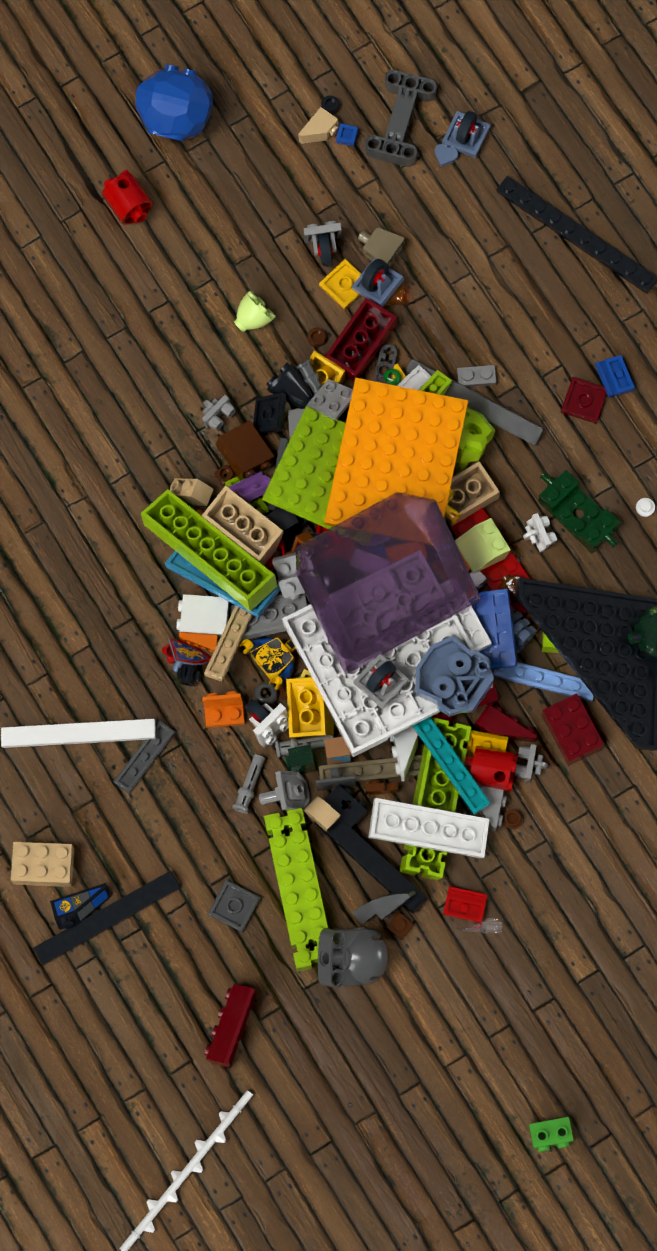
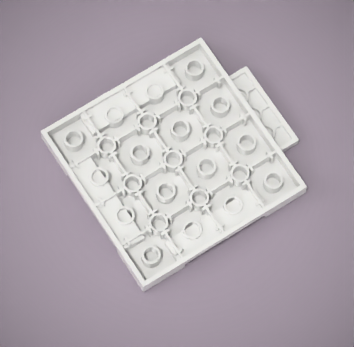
(355, 714)

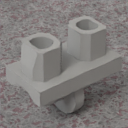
(215, 410)
(526, 771)

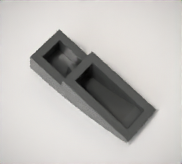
(382, 905)

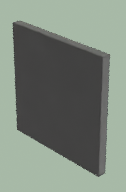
(329, 784)

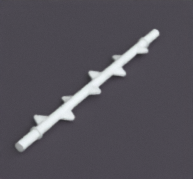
(180, 1176)

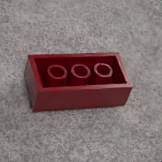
(362, 339)

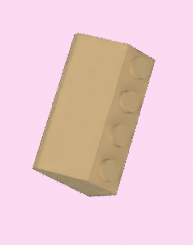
(244, 525)

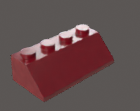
(231, 1025)

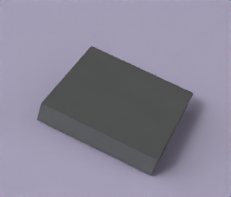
(234, 906)

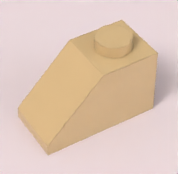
(319, 128)

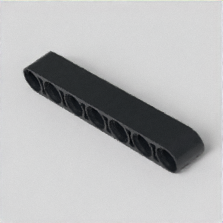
(373, 863)

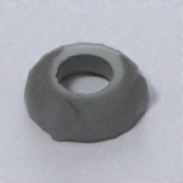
(270, 700)

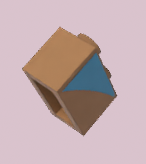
(337, 751)

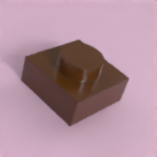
(399, 926)

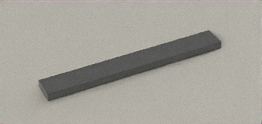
(491, 410)

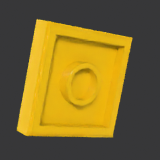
(339, 284)

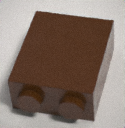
(245, 450)

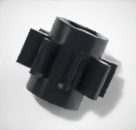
(188, 675)

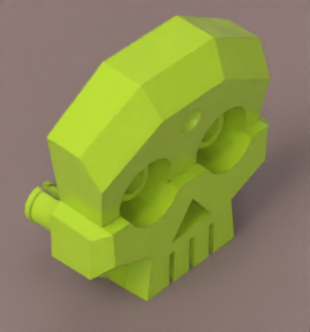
(474, 437)

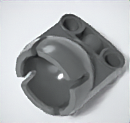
(350, 956)

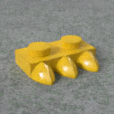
(485, 740)

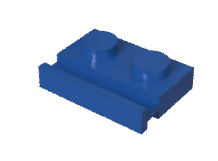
(614, 376)

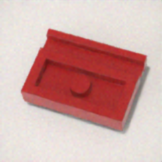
(465, 904)

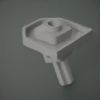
(291, 791)

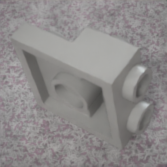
(286, 571)

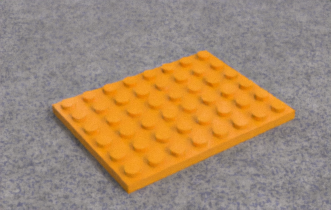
(395, 444)

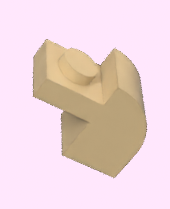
(321, 813)

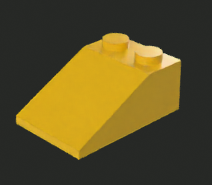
(307, 710)

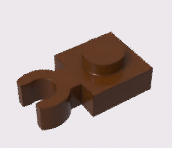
(377, 788)

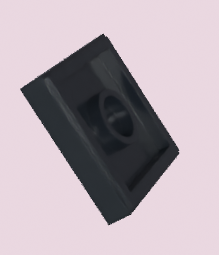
(269, 413)

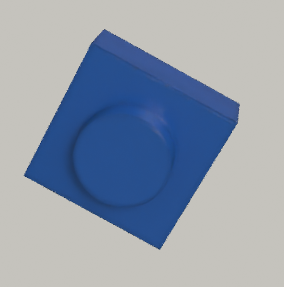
(347, 134)

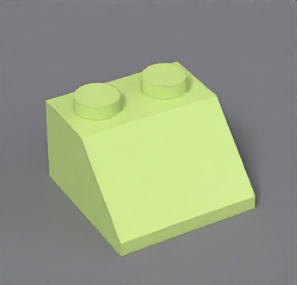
(482, 546)

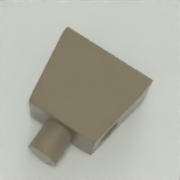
(381, 245)

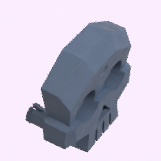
(440, 668)

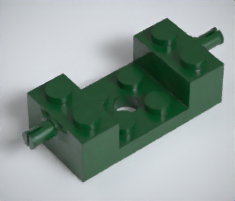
(564, 497)

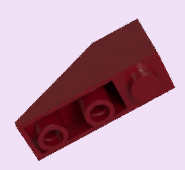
(495, 722)

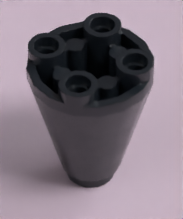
(292, 384)

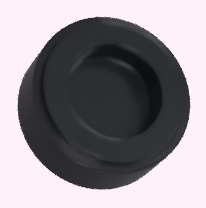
(330, 104)

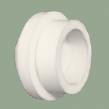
(645, 507)

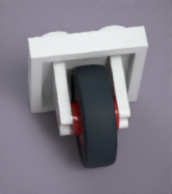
(268, 722)

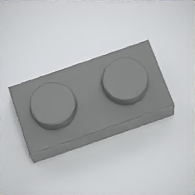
(477, 376)

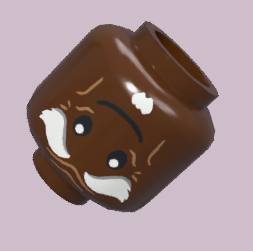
(510, 582)

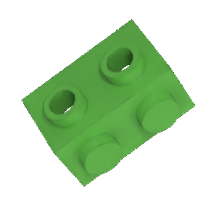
(551, 1133)

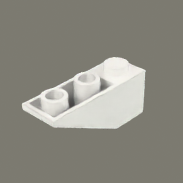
(404, 749)

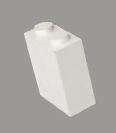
(203, 614)

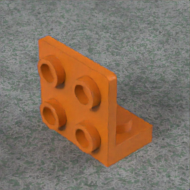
(223, 709)

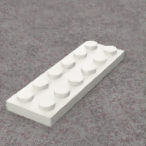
(428, 828)

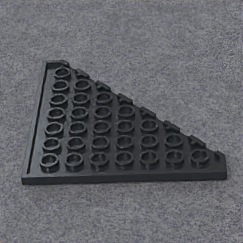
(592, 636)

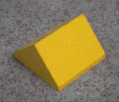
(327, 369)

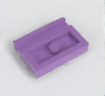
(251, 487)

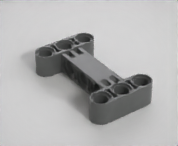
(400, 118)

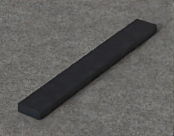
(106, 918)

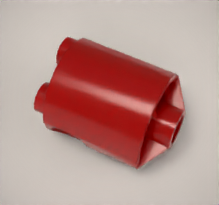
(127, 198)
(492, 767)

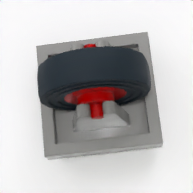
(322, 235)
(381, 681)

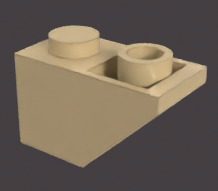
(192, 491)

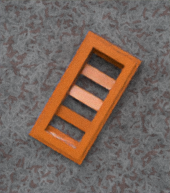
(203, 641)

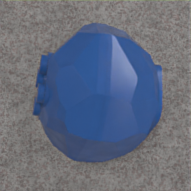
(174, 103)

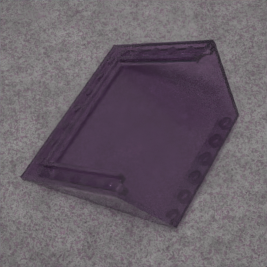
(384, 577)

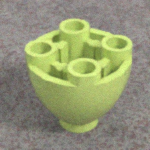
(252, 313)

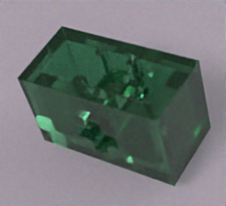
(300, 759)

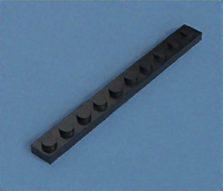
(577, 234)

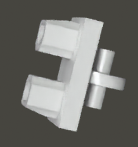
(537, 533)

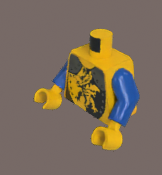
(272, 657)

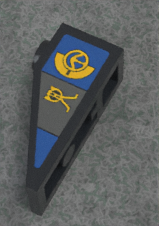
(77, 906)

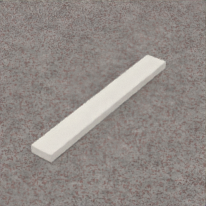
(78, 733)

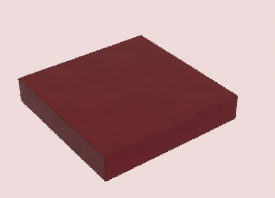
(584, 400)

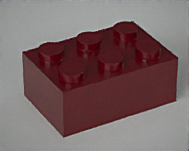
(572, 729)

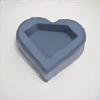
(445, 155)

